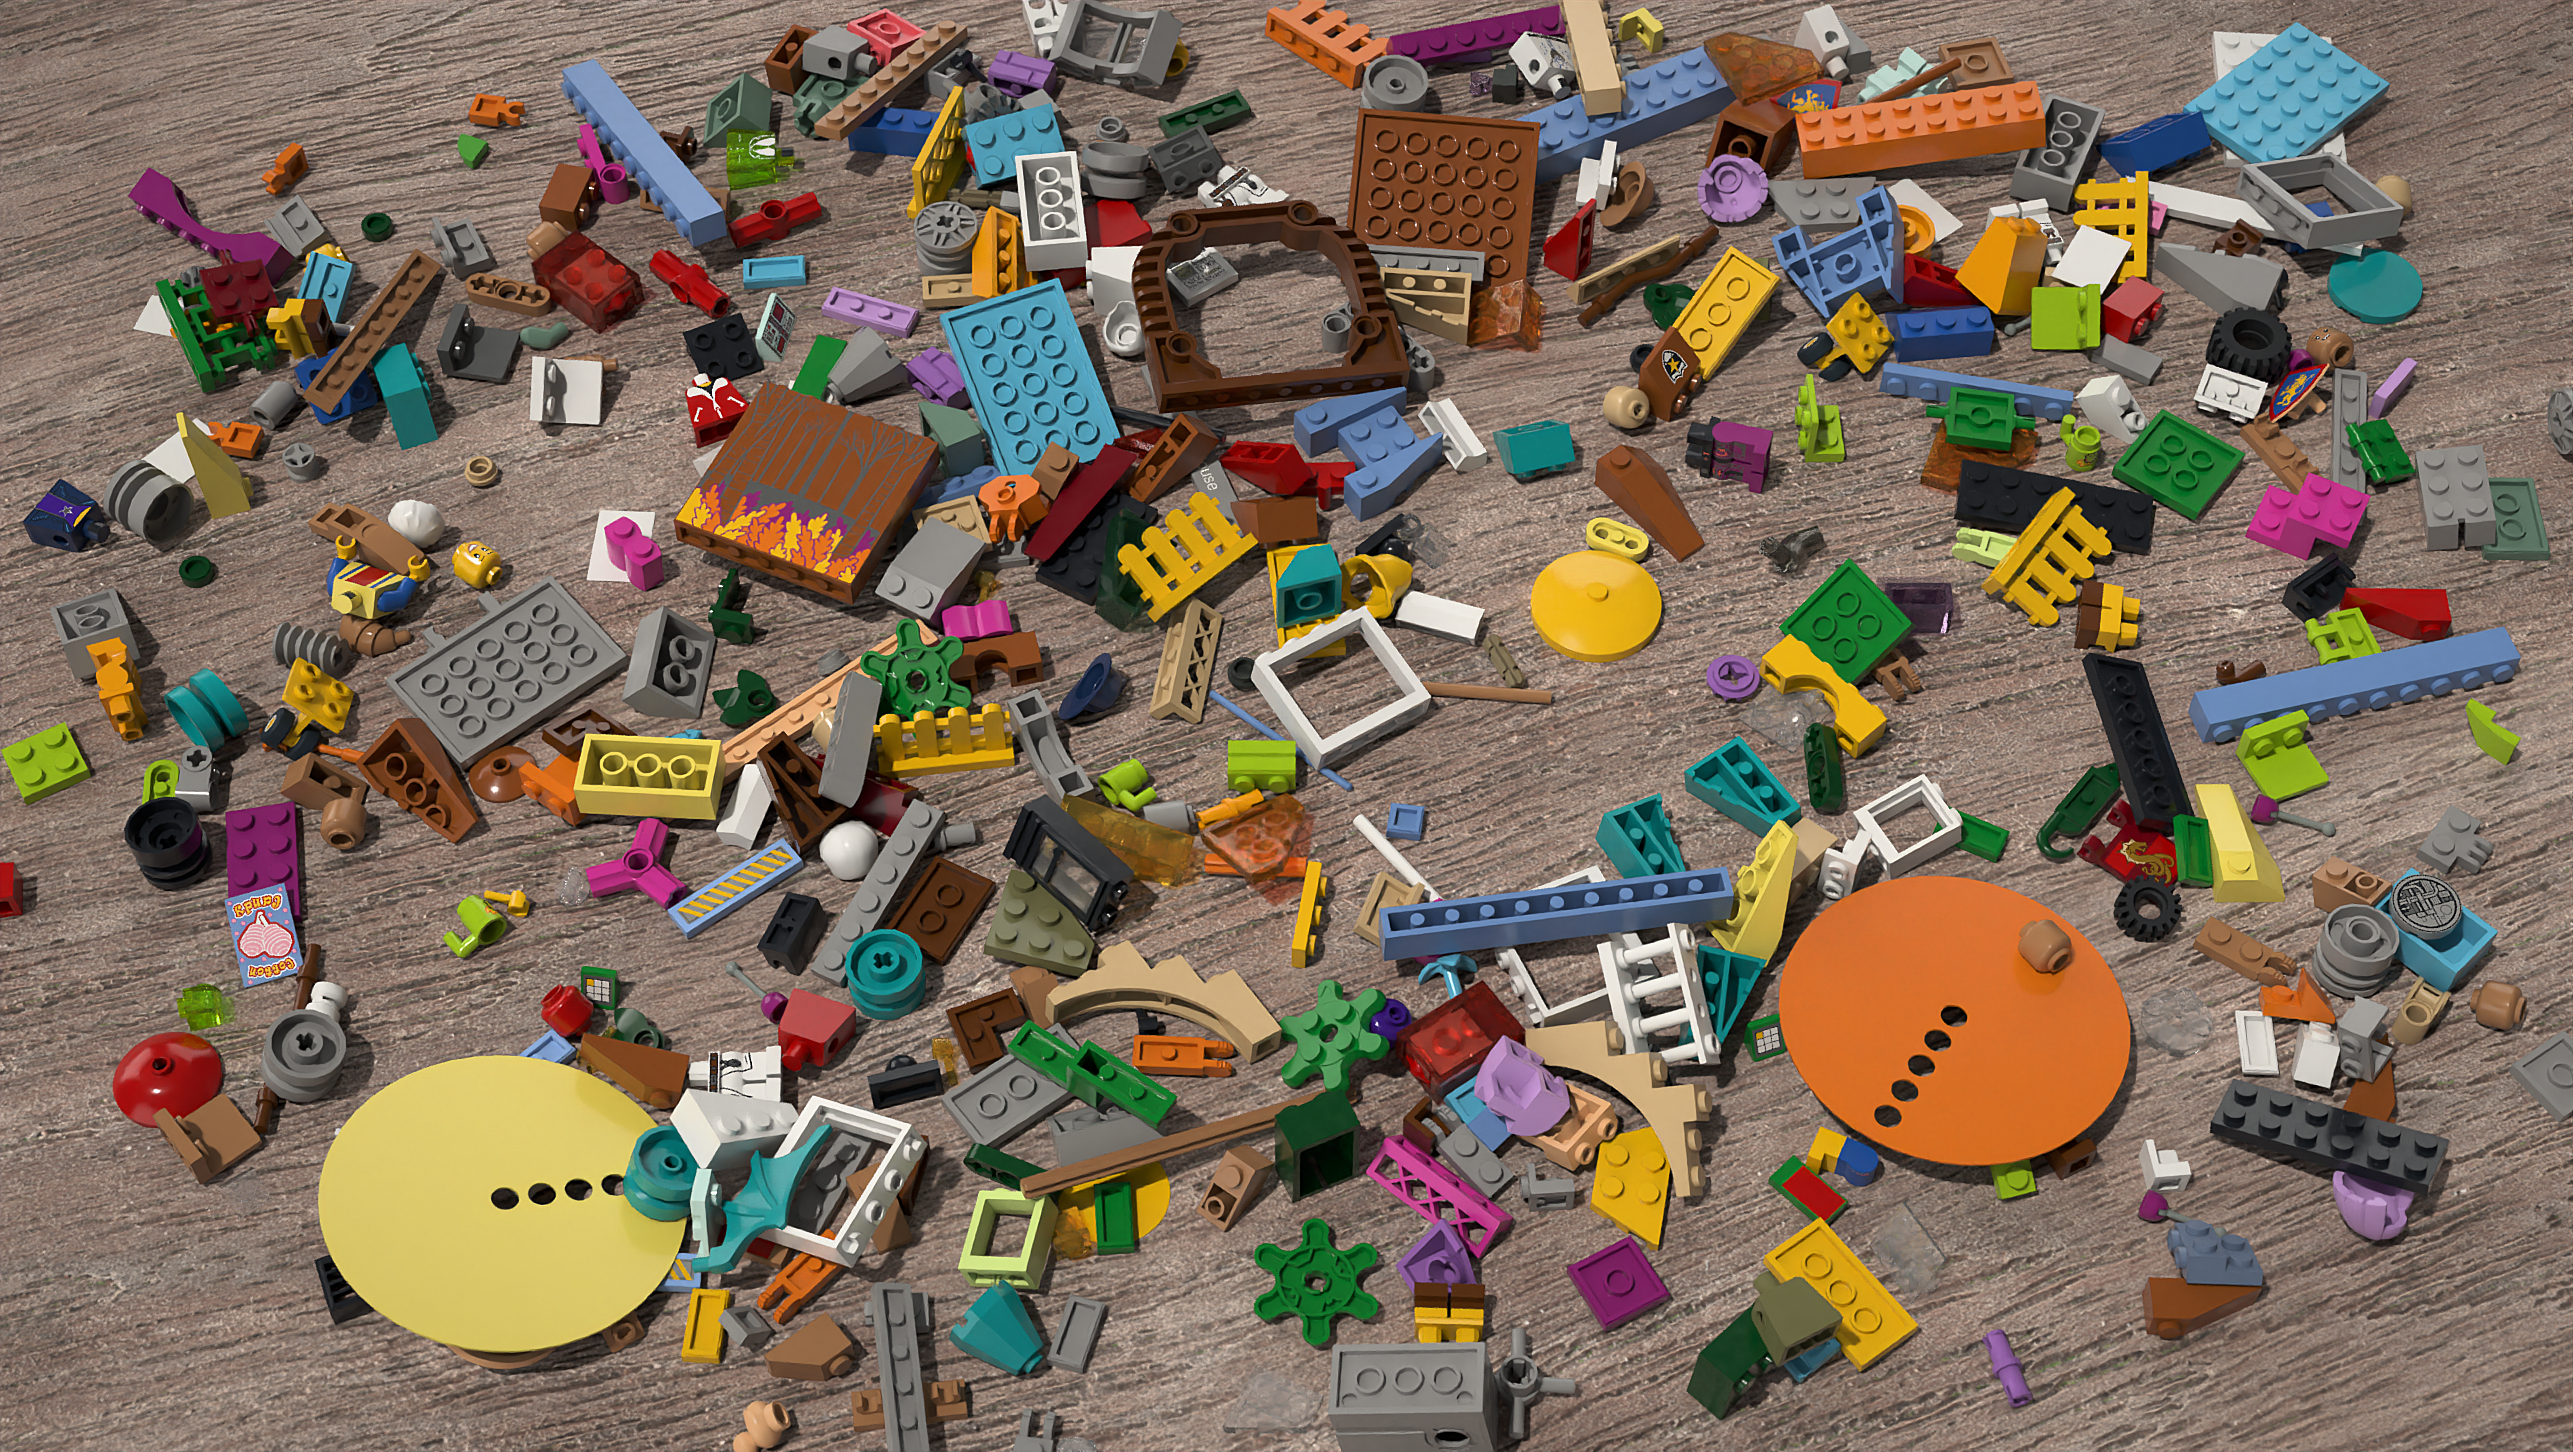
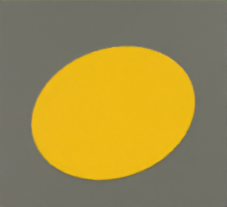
(1148, 1196)

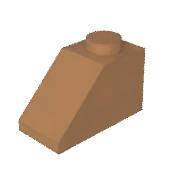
(1054, 471)
(316, 782)
(893, 1229)
(812, 1352)

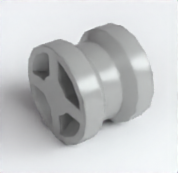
(301, 463)

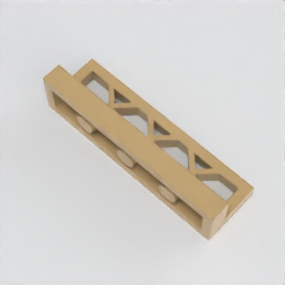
(1179, 655)

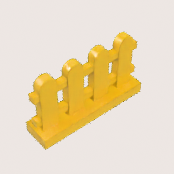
(2120, 218)
(1171, 561)
(2033, 564)
(944, 755)

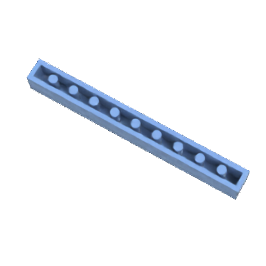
(644, 153)
(2356, 683)
(1554, 913)

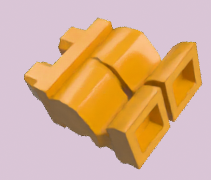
(119, 687)

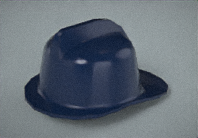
(1095, 690)

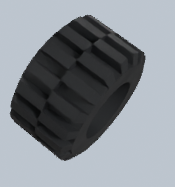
(2250, 344)

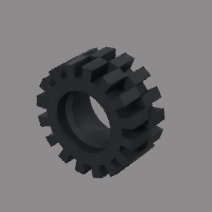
(2138, 924)

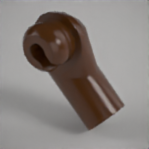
(2230, 675)

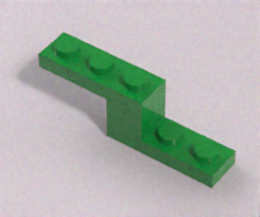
(1092, 1074)

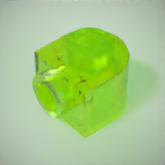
(201, 1006)

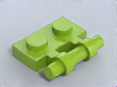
(2348, 630)

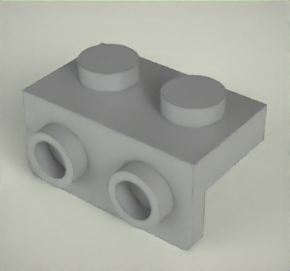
(460, 247)

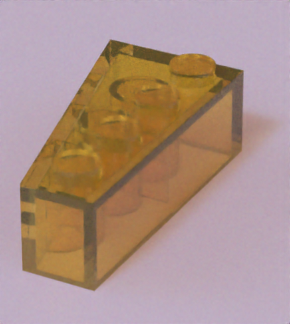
(1146, 847)

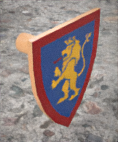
(1815, 96)
(2296, 393)

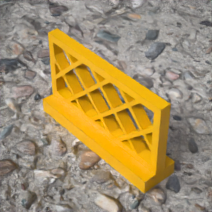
(941, 157)

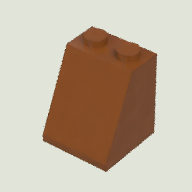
(1753, 132)

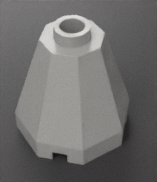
(864, 367)

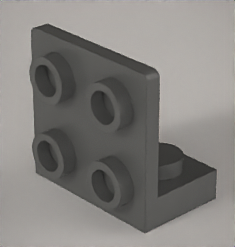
(475, 350)

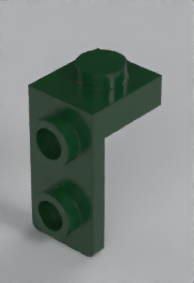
(730, 624)

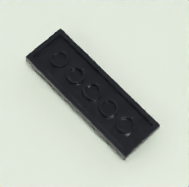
(2014, 497)
(2138, 740)
(2330, 1136)

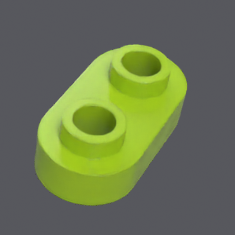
(153, 777)

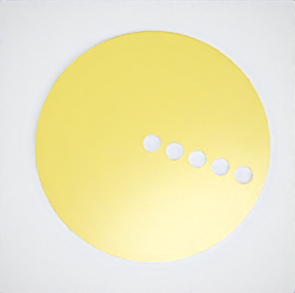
(430, 1251)

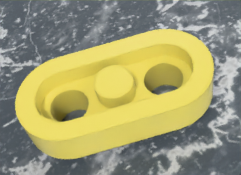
(1618, 538)

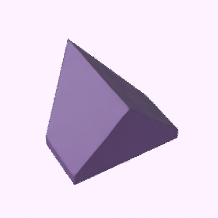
(1437, 1259)

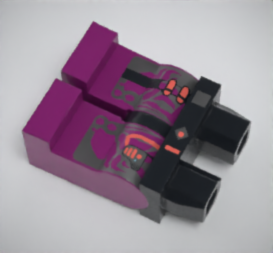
(1730, 452)

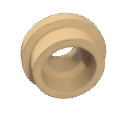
(480, 471)

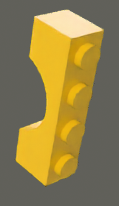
(1795, 668)

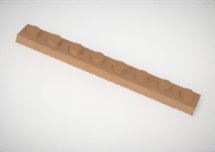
(890, 80)
(372, 331)

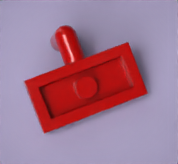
(1326, 480)

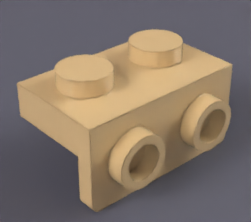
(1383, 894)

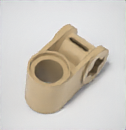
(2418, 1012)

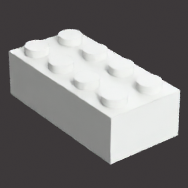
(1051, 211)

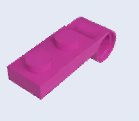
(611, 177)

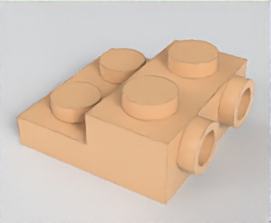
(1578, 1131)

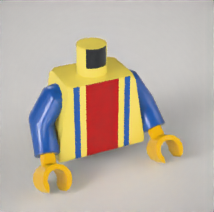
(367, 589)

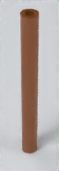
(1917, 81)

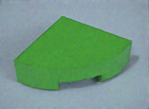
(471, 149)

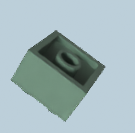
(738, 106)
(957, 438)

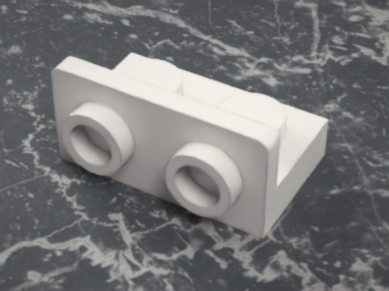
(1843, 870)

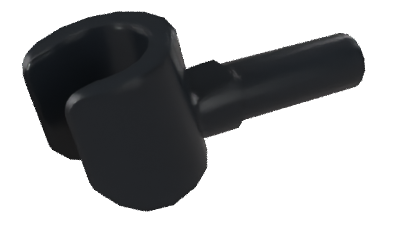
(964, 60)
(2278, 294)
(1146, 1025)

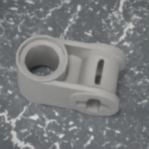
(199, 779)

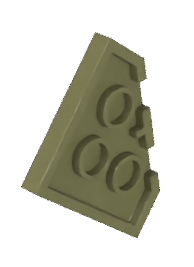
(1037, 929)

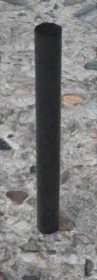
(1153, 420)

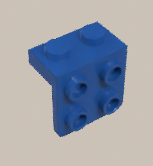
(358, 397)

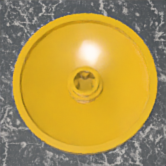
(1595, 606)

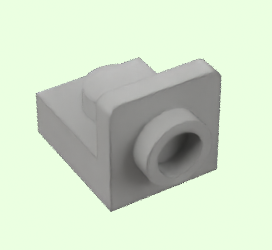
(1548, 1194)

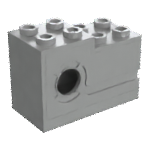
(1414, 1397)

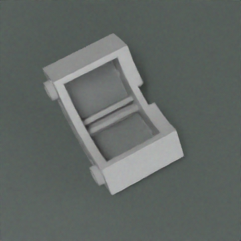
(1115, 43)

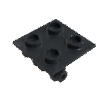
(723, 348)

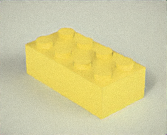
(650, 776)

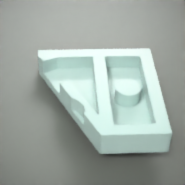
(706, 1210)

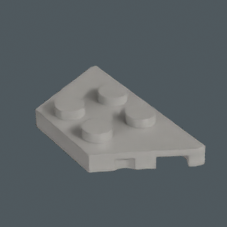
(1820, 203)

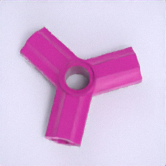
(646, 854)

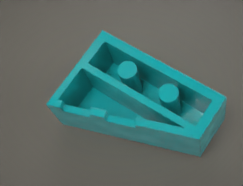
(1742, 788)

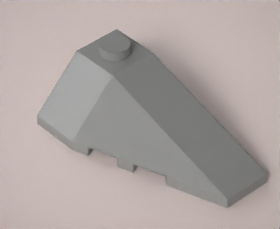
(2220, 279)

